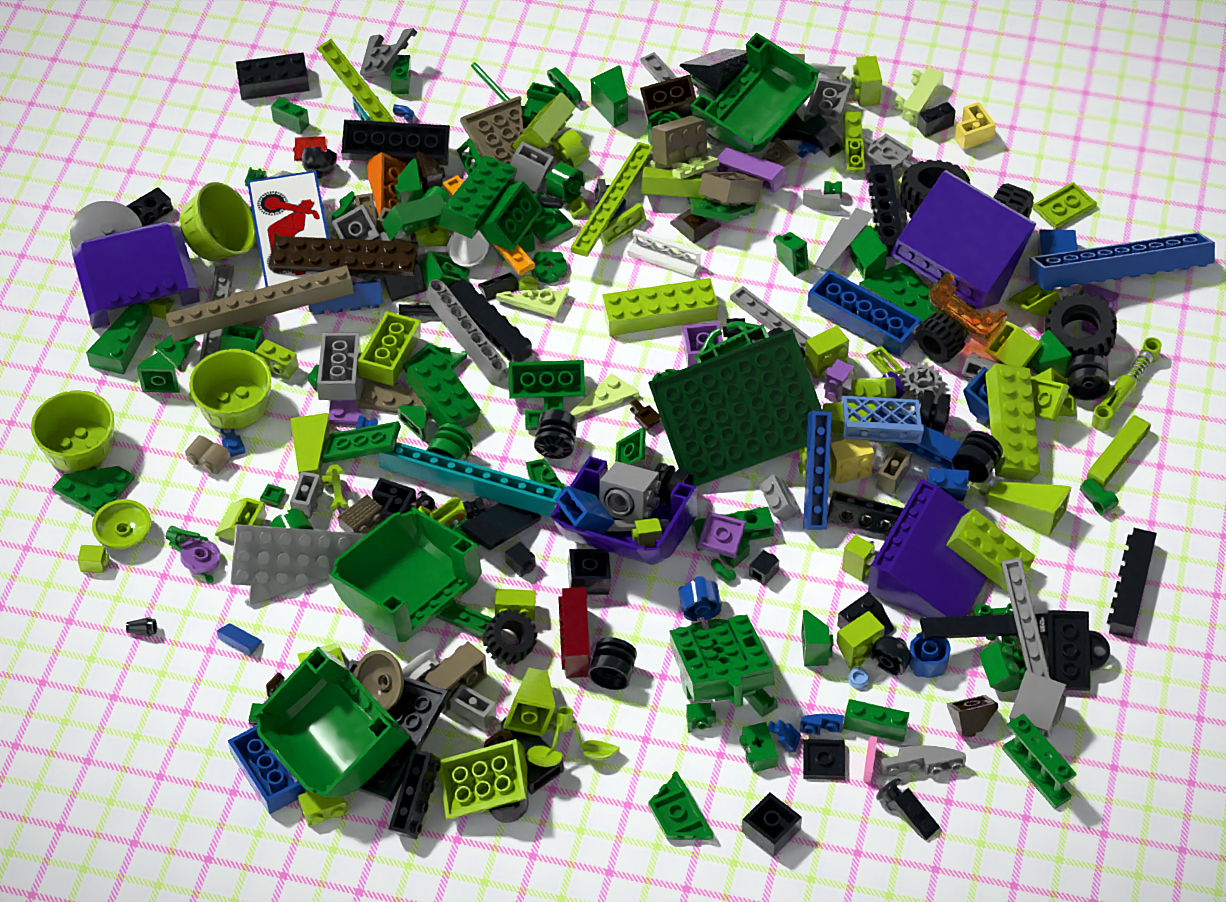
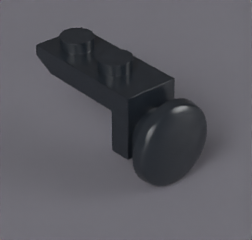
(909, 808)

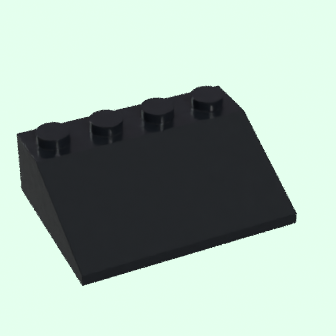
(718, 67)

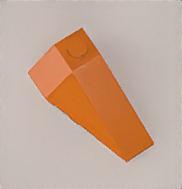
(382, 178)

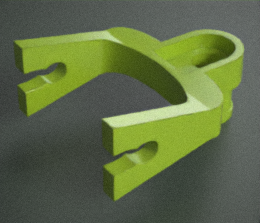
(332, 478)

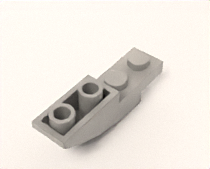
(929, 758)

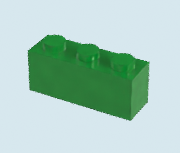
(876, 720)

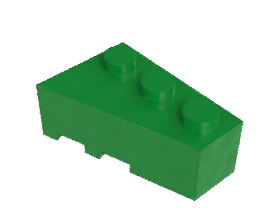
(413, 216)

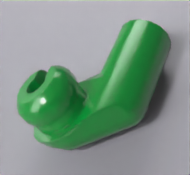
(313, 376)

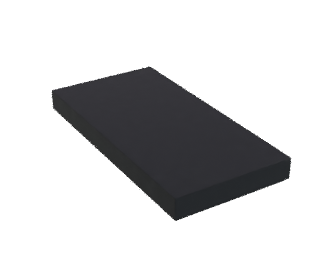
(499, 524)

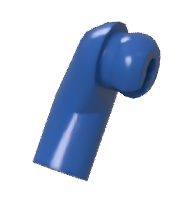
(401, 109)

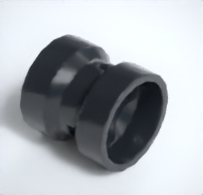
(474, 507)

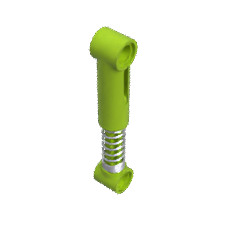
(1125, 385)

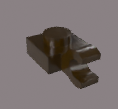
(645, 416)

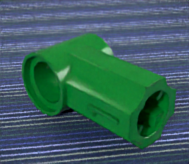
(1101, 499)

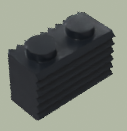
(936, 119)

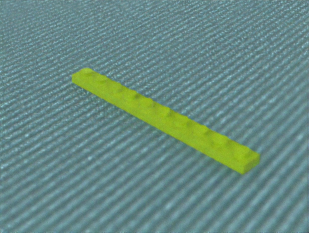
(612, 199)

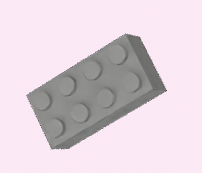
(338, 366)

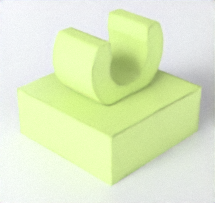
(978, 488)

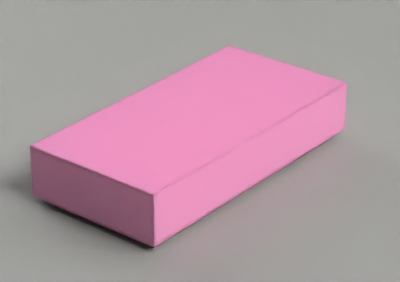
(870, 759)

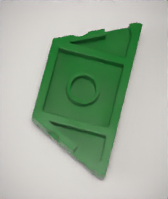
(429, 350)
(678, 812)

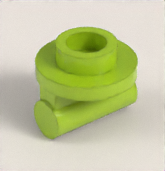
(528, 282)

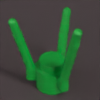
(178, 535)

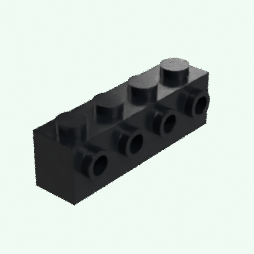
(415, 794)

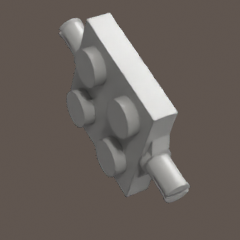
(887, 151)

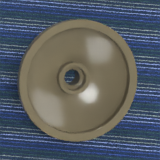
(381, 676)

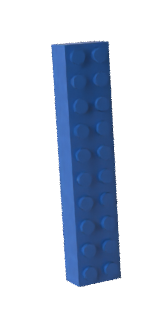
(1121, 260)

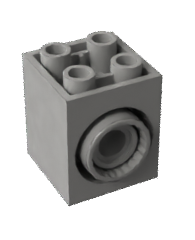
(629, 492)
(1040, 701)

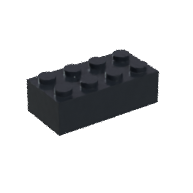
(272, 76)

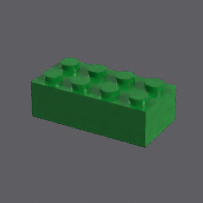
(442, 392)

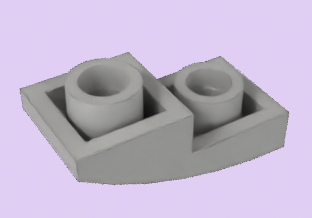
(815, 200)

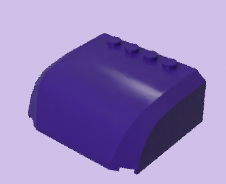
(134, 269)
(680, 514)

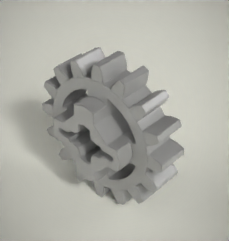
(921, 379)

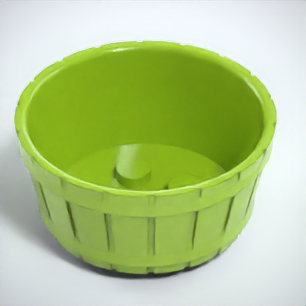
(217, 223)
(235, 388)
(74, 430)

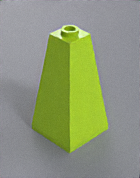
(1030, 504)
(532, 704)

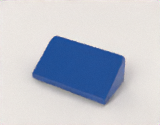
(238, 638)

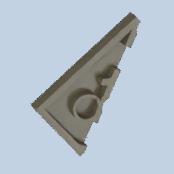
(780, 153)

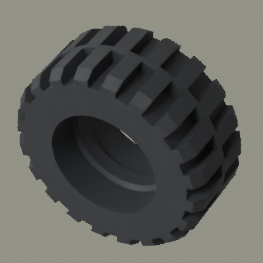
(921, 178)
(1015, 198)
(1088, 309)

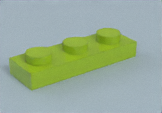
(623, 224)

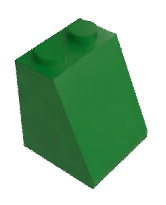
(610, 96)

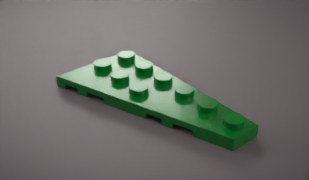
(902, 288)

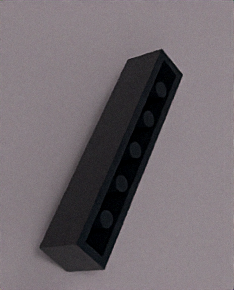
(494, 326)
(1132, 583)

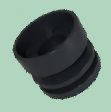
(555, 434)
(978, 455)
(669, 478)
(612, 663)

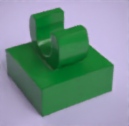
(253, 174)

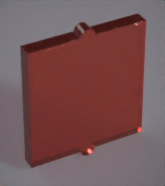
(305, 142)

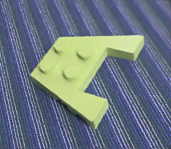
(690, 166)

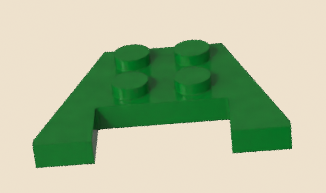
(718, 211)

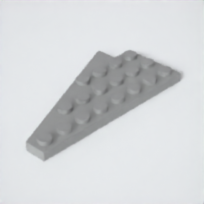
(284, 558)

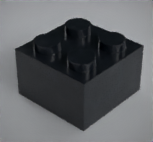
(589, 569)
(771, 824)

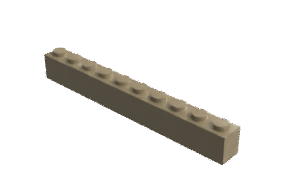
(259, 303)

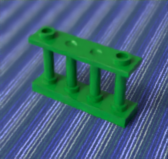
(1039, 761)

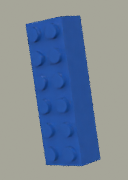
(863, 312)

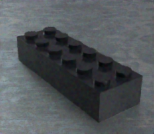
(399, 140)

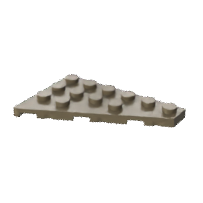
(495, 129)

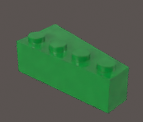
(121, 340)

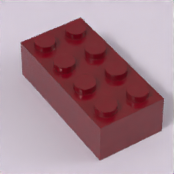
(574, 632)

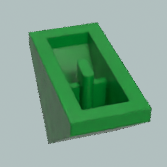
(415, 419)

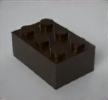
(670, 95)

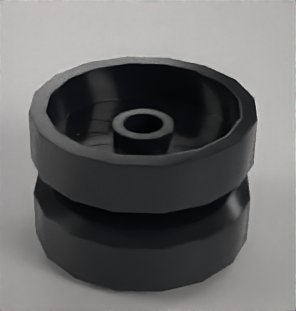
(1088, 377)
(935, 412)

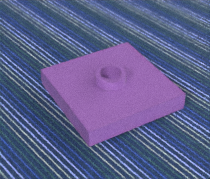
(721, 534)

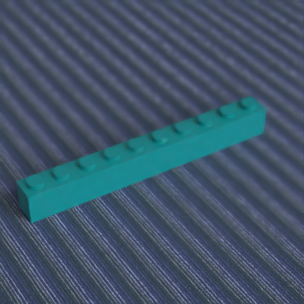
(470, 478)

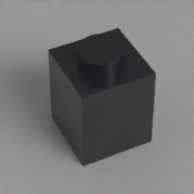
(520, 559)
(764, 567)

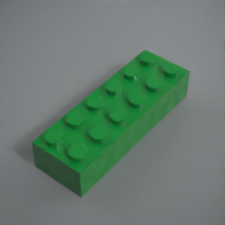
(477, 196)

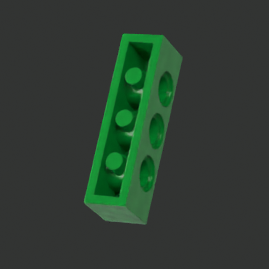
(760, 517)

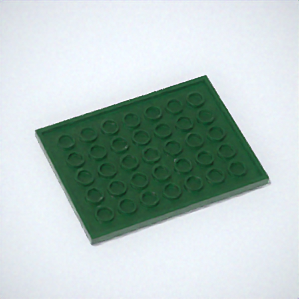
(737, 408)

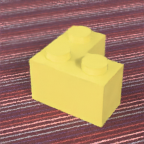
(975, 127)

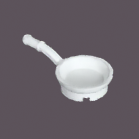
(829, 71)
(462, 249)
(421, 666)

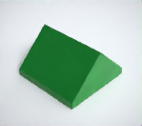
(158, 375)
(632, 449)

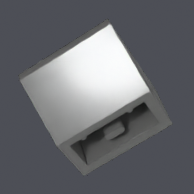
(531, 166)

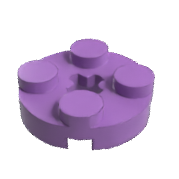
(199, 564)

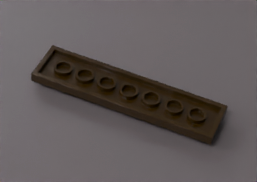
(331, 253)

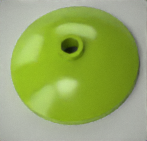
(119, 517)

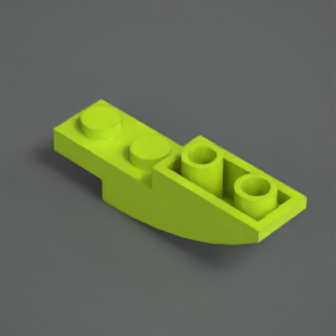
(853, 141)

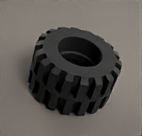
(940, 338)
(499, 647)

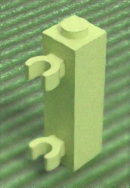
(923, 94)

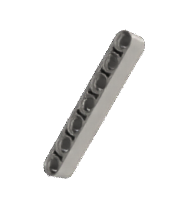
(466, 331)

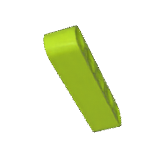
(1119, 450)

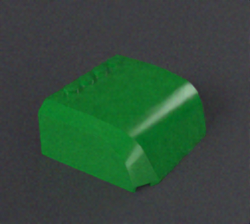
(758, 98)
(405, 573)
(328, 727)

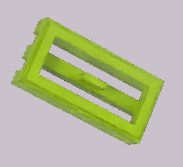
(881, 364)

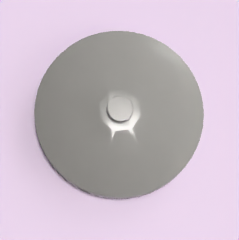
(100, 220)

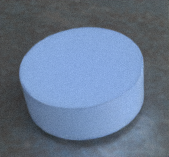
(858, 678)

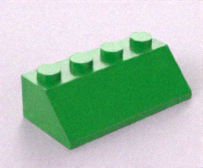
(510, 216)
(546, 379)

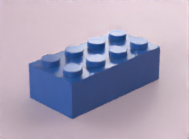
(264, 771)

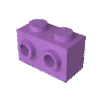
(838, 381)

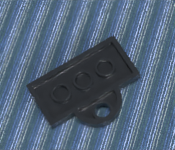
(1072, 649)

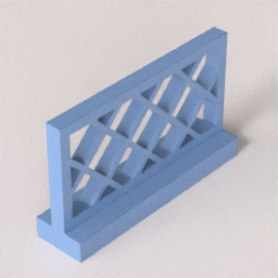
(882, 429)

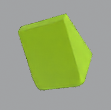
(579, 208)
(160, 307)

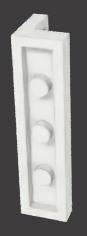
(664, 255)

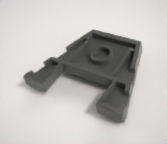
(380, 58)

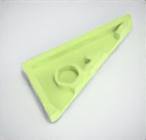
(536, 300)
(605, 395)

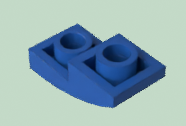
(814, 723)

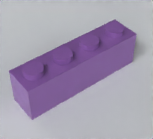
(771, 174)

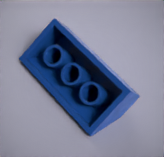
(365, 294)

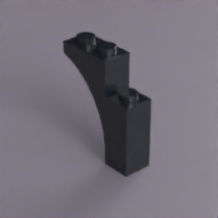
(814, 131)

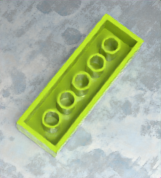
(660, 306)
(1013, 421)

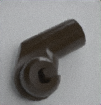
(273, 684)

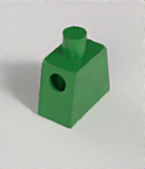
(792, 252)

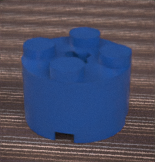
(700, 599)
(929, 656)

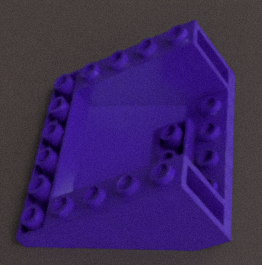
(967, 236)
(918, 567)

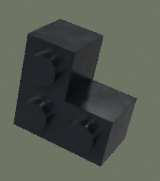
(393, 497)

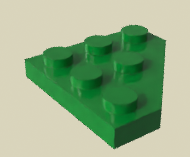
(93, 487)

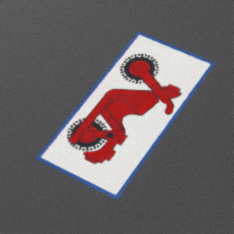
(286, 208)

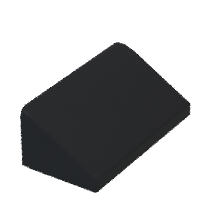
(500, 284)

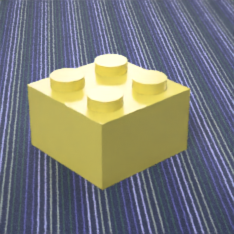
(851, 460)

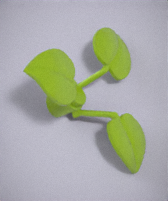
(562, 722)

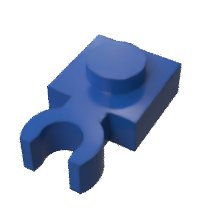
(232, 442)

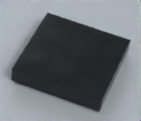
(823, 759)

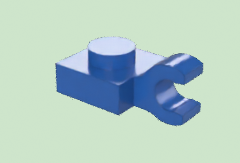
(806, 148)
(788, 735)

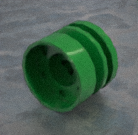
(452, 442)

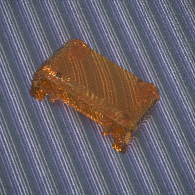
(977, 326)

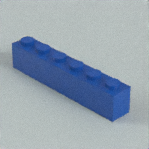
(933, 446)
(817, 470)

